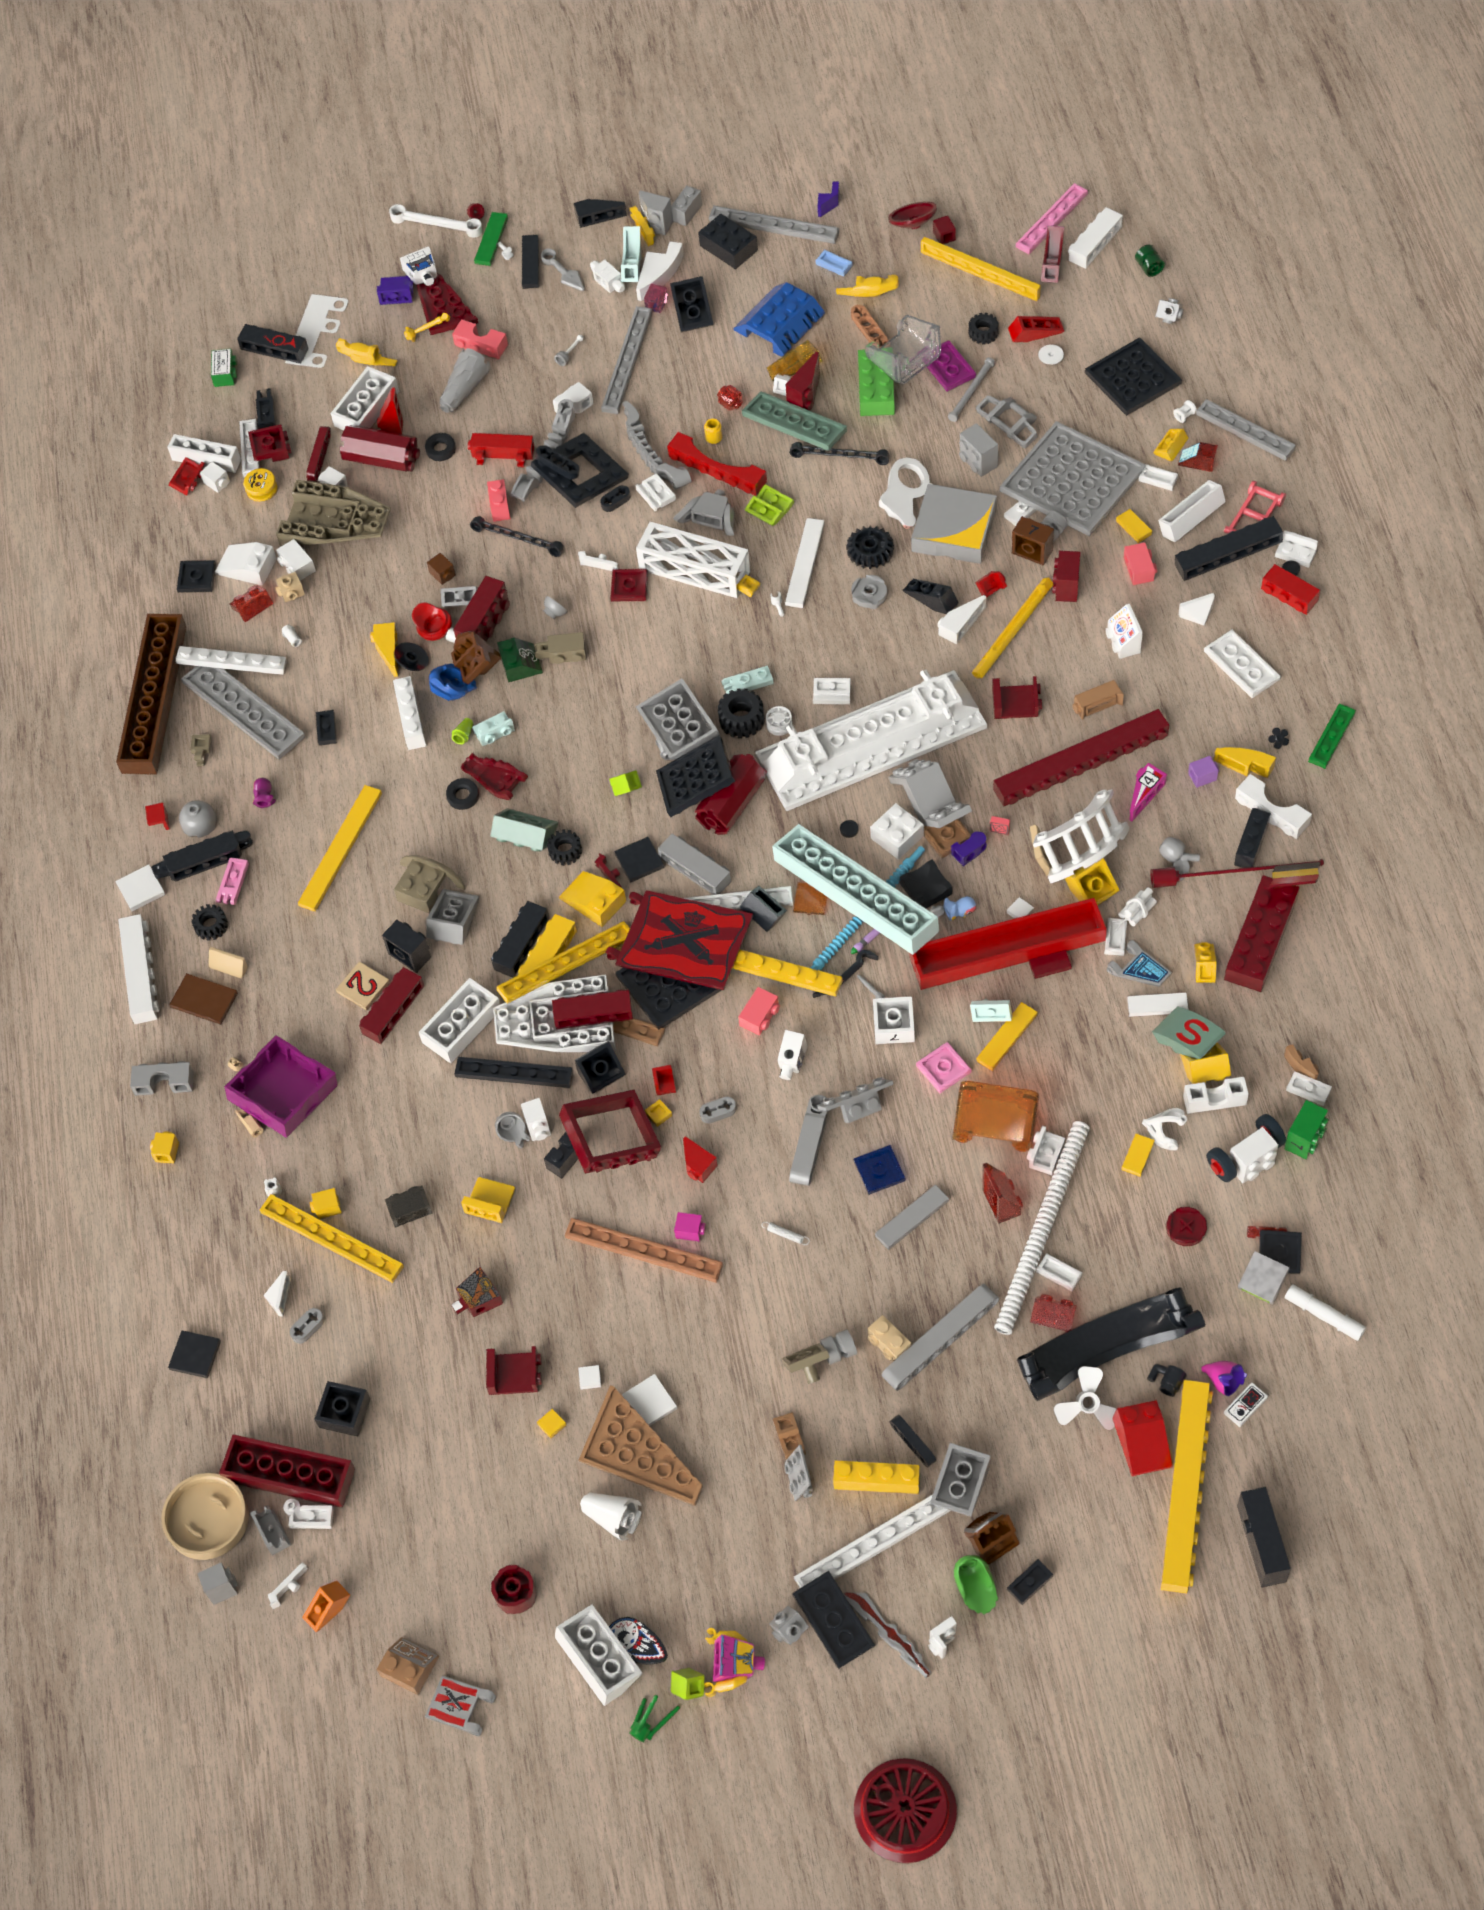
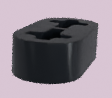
(615, 499)

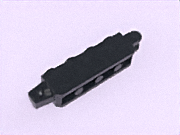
(202, 855)

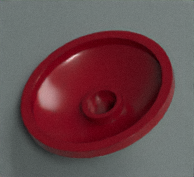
(913, 215)

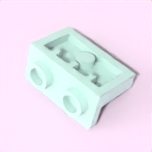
(493, 728)

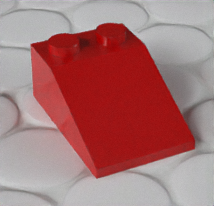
(1143, 1437)

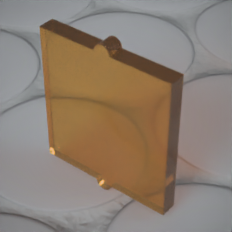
(809, 900)

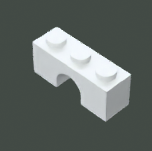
(1229, 1094)

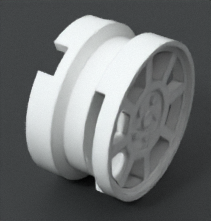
(778, 720)

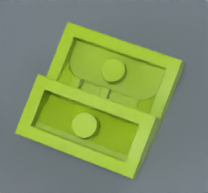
(769, 505)

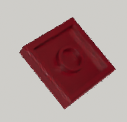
(629, 585)

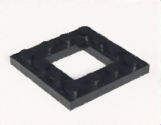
(575, 494)

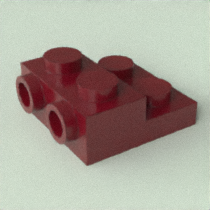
(270, 443)

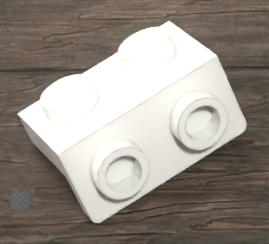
(1045, 1152)

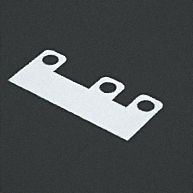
(313, 322)

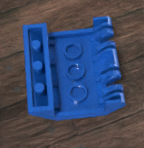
(781, 315)

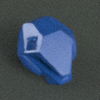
(444, 684)

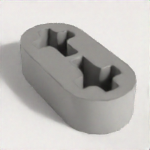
(717, 1110)
(306, 1325)

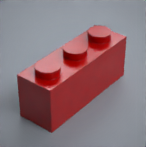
(1290, 589)

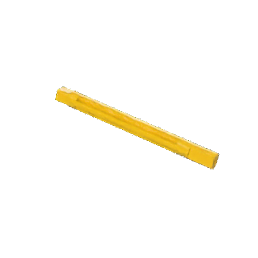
(1012, 628)

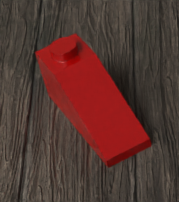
(1034, 328)
(390, 415)

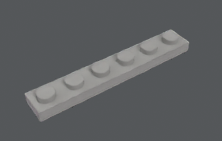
(1246, 429)

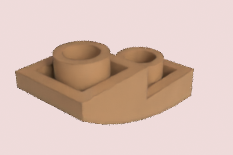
(1301, 1066)

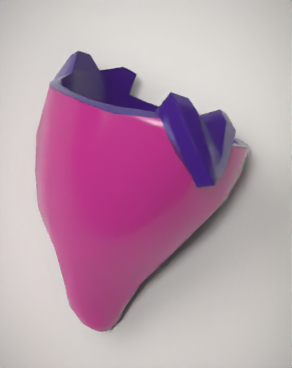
(1225, 1376)

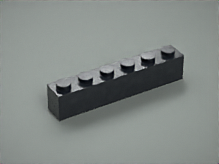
(1228, 548)

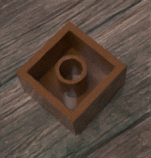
(1032, 540)

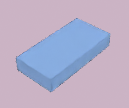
(834, 263)

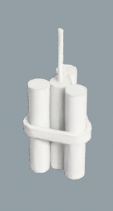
(1137, 907)

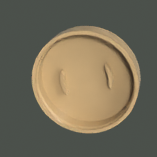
(205, 1516)

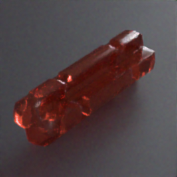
(1252, 1231)

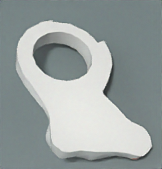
(898, 497)

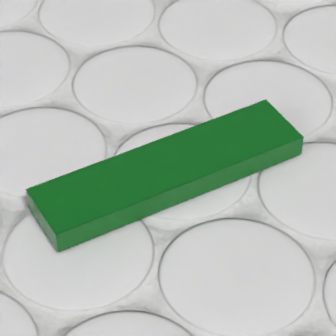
(491, 238)
(1332, 736)

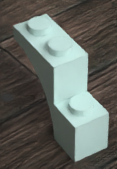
(631, 254)

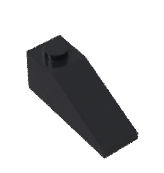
(597, 211)

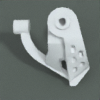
(1155, 1123)

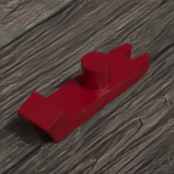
(610, 875)

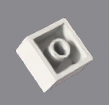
(897, 831)
(893, 1020)

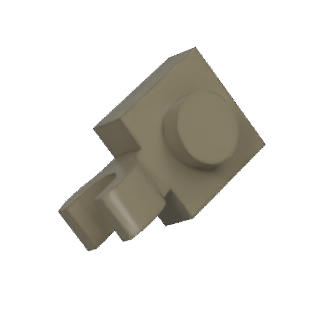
(199, 745)

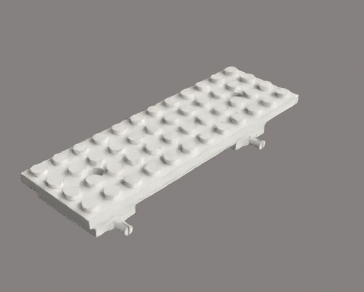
(870, 739)

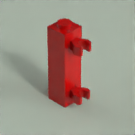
(501, 447)

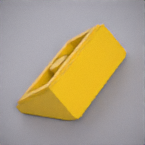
(1171, 444)

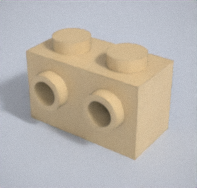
(888, 1338)

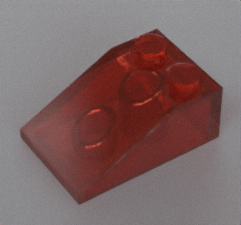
(1000, 1194)

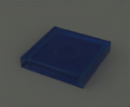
(879, 1169)

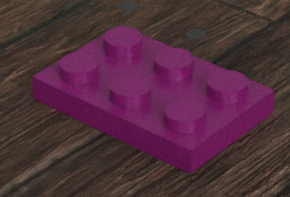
(951, 368)

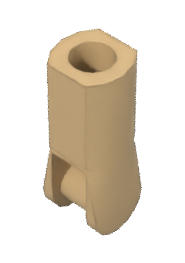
(250, 1123)

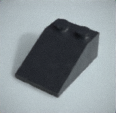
(691, 304)

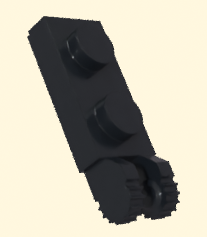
(265, 409)

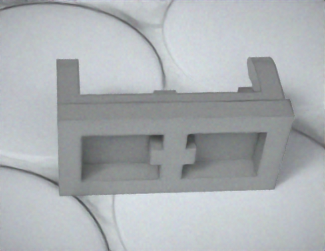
(270, 1530)

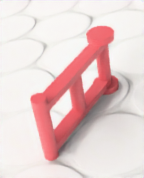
(1253, 489)

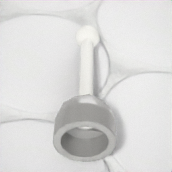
(563, 357)

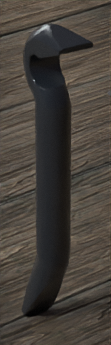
(852, 969)

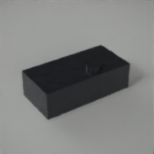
(1263, 1537)

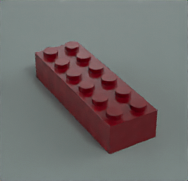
(1261, 935)
(287, 1470)

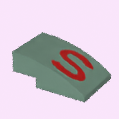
(1188, 1033)

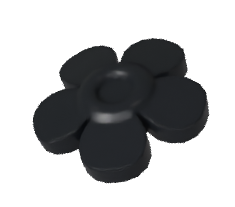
(1278, 738)

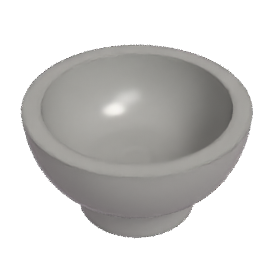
(553, 608)

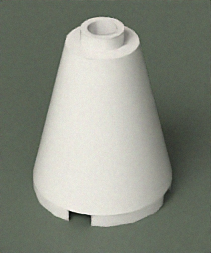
(613, 1513)

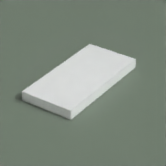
(1242, 663)

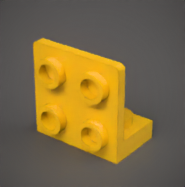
(488, 1200)

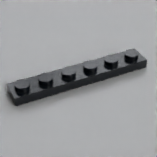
(513, 1072)

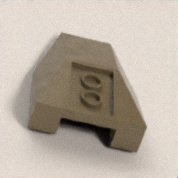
(331, 515)

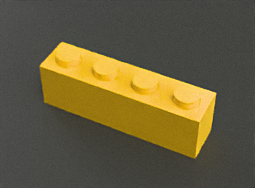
(552, 942)
(876, 1477)

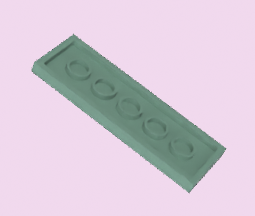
(794, 420)

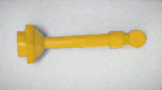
(410, 333)

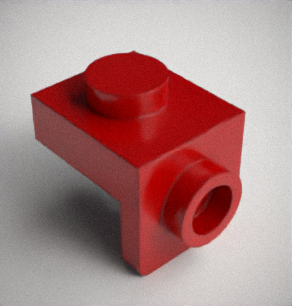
(991, 583)

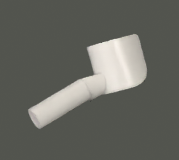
(506, 251)
(777, 601)

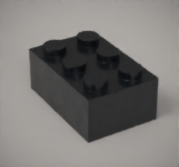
(728, 241)

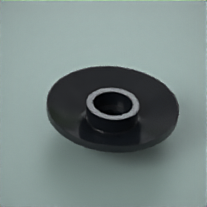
(411, 656)

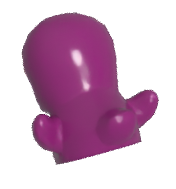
(261, 792)

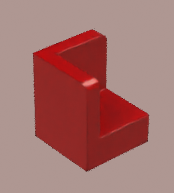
(157, 814)
(663, 1080)

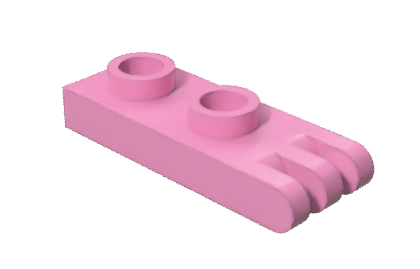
(232, 881)

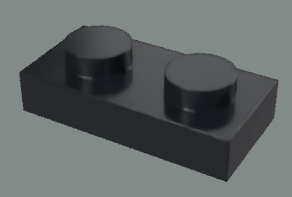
(326, 727)
(1030, 1582)

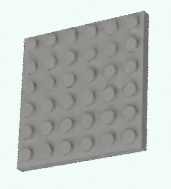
(1072, 477)

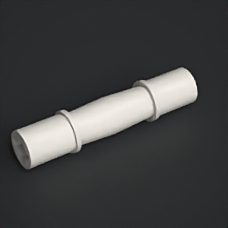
(1325, 1312)

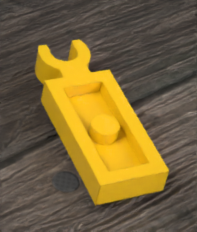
(646, 232)

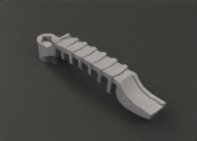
(560, 428)
(636, 433)

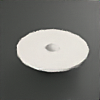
(1051, 354)

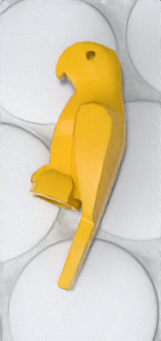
(870, 286)
(363, 353)

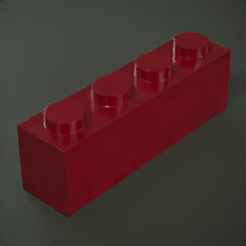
(391, 1005)
(592, 1009)

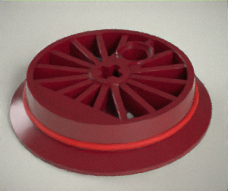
(937, 1828)

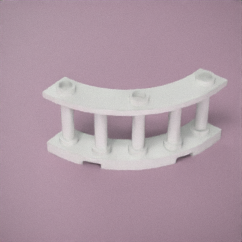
(1096, 851)

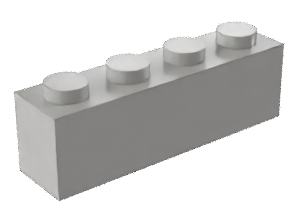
(694, 864)

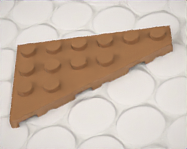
(631, 1450)

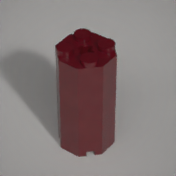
(379, 448)
(727, 804)

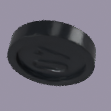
(1292, 567)
(849, 828)

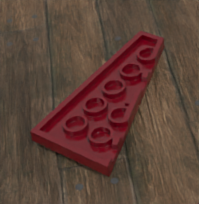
(441, 299)

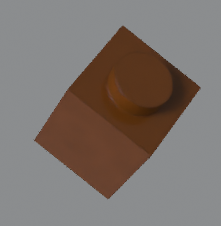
(441, 568)

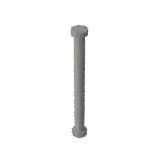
(953, 416)

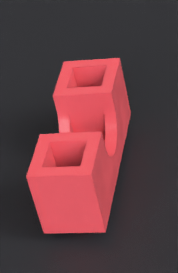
(491, 344)

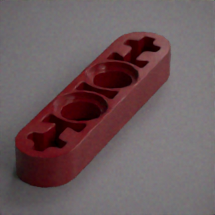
(318, 454)

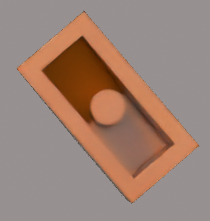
(326, 1605)

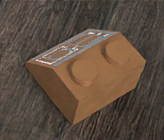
(407, 1665)

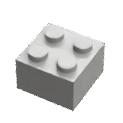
(978, 450)

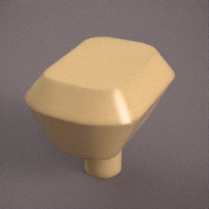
(235, 1064)

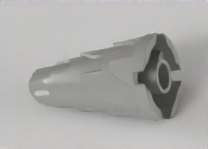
(466, 375)

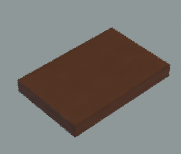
(203, 998)

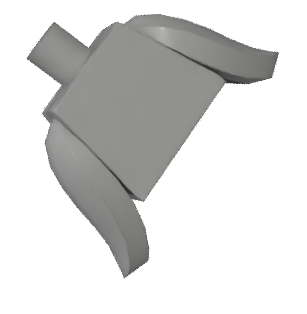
(710, 511)

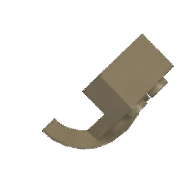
(421, 881)

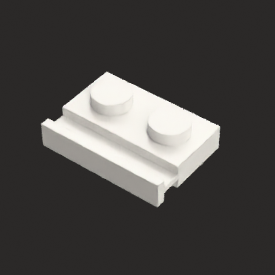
(655, 492)
(831, 691)

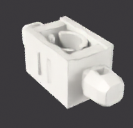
(607, 276)

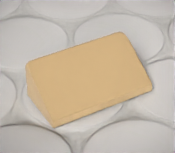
(227, 962)

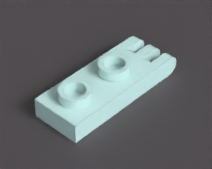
(749, 680)

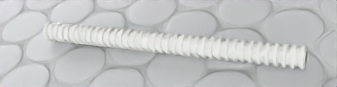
(1042, 1228)

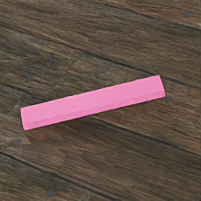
(1052, 217)

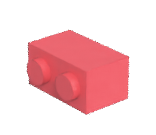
(498, 500)
(1139, 563)
(759, 1011)

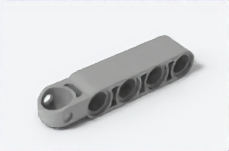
(809, 1142)

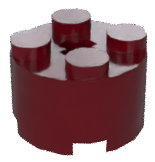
(516, 1601)

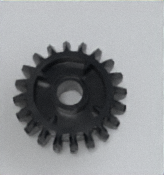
(870, 547)

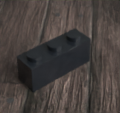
(1252, 838)

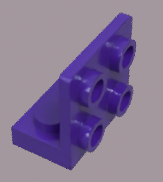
(395, 290)

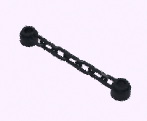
(797, 450)
(478, 524)

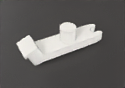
(599, 562)
(288, 1583)

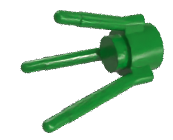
(640, 1727)

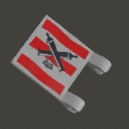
(455, 1703)

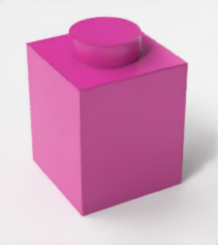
(689, 1227)

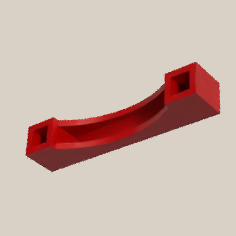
(748, 479)

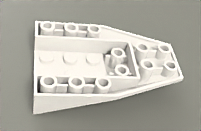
(531, 1024)

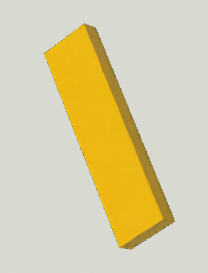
(1006, 1036)

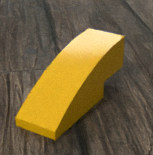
(1245, 760)

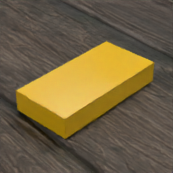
(1134, 526)
(1138, 1155)

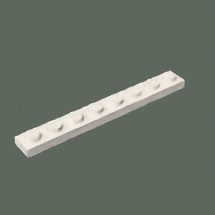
(874, 1542)

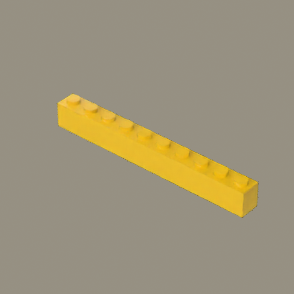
(1185, 1487)

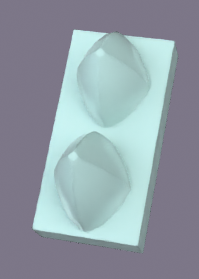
(991, 1010)

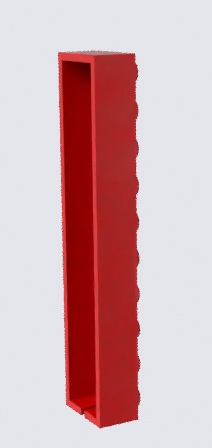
(1008, 943)

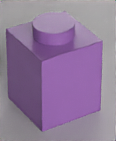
(1203, 771)

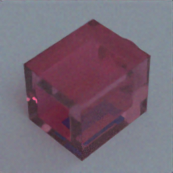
(656, 298)

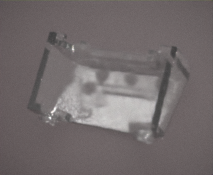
(909, 351)

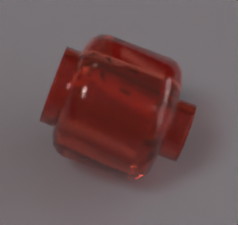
(730, 397)

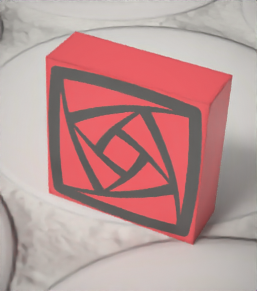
(999, 825)

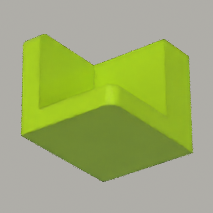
(625, 783)
(687, 1683)

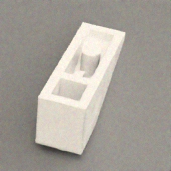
(960, 620)

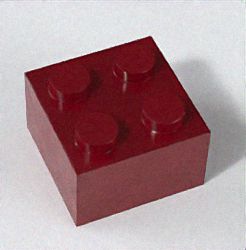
(1066, 576)

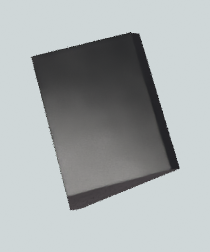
(599, 1067)

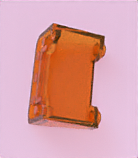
(996, 1114)

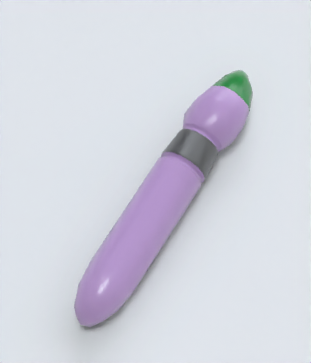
(866, 940)

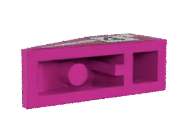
(1148, 784)

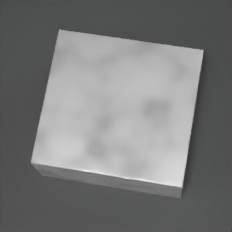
(1263, 1277)

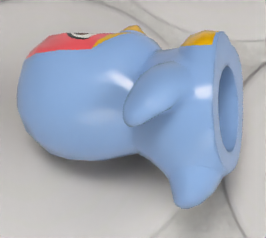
(959, 908)

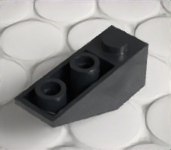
(933, 595)

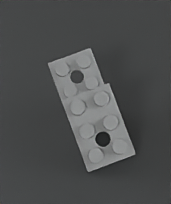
(929, 793)

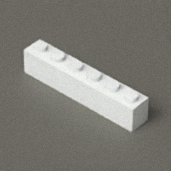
(138, 969)

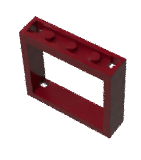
(603, 1104)

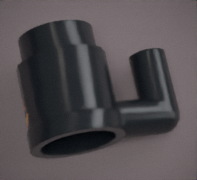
(1172, 1378)

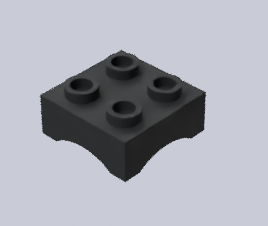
(926, 885)

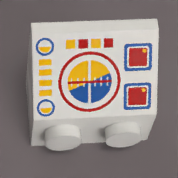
(1125, 632)

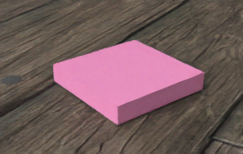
(943, 1067)

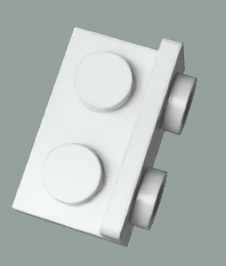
(1297, 548)
(941, 1636)

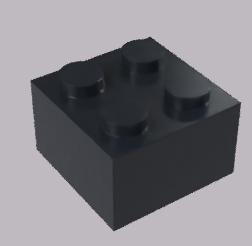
(406, 945)
(342, 1408)

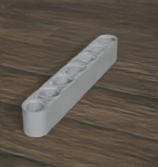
(940, 1337)

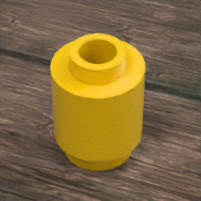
(713, 431)

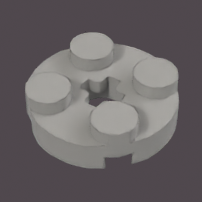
(869, 600)

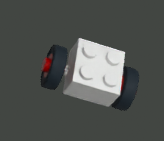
(1251, 1154)

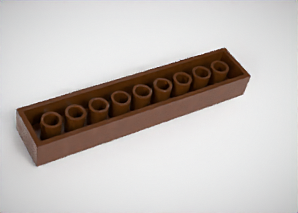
(151, 694)

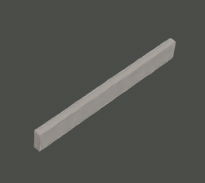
(778, 225)
(626, 360)

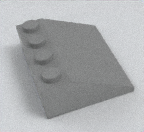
(677, 720)

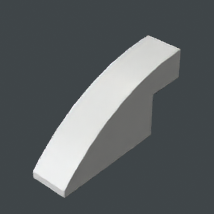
(659, 268)

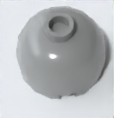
(197, 818)

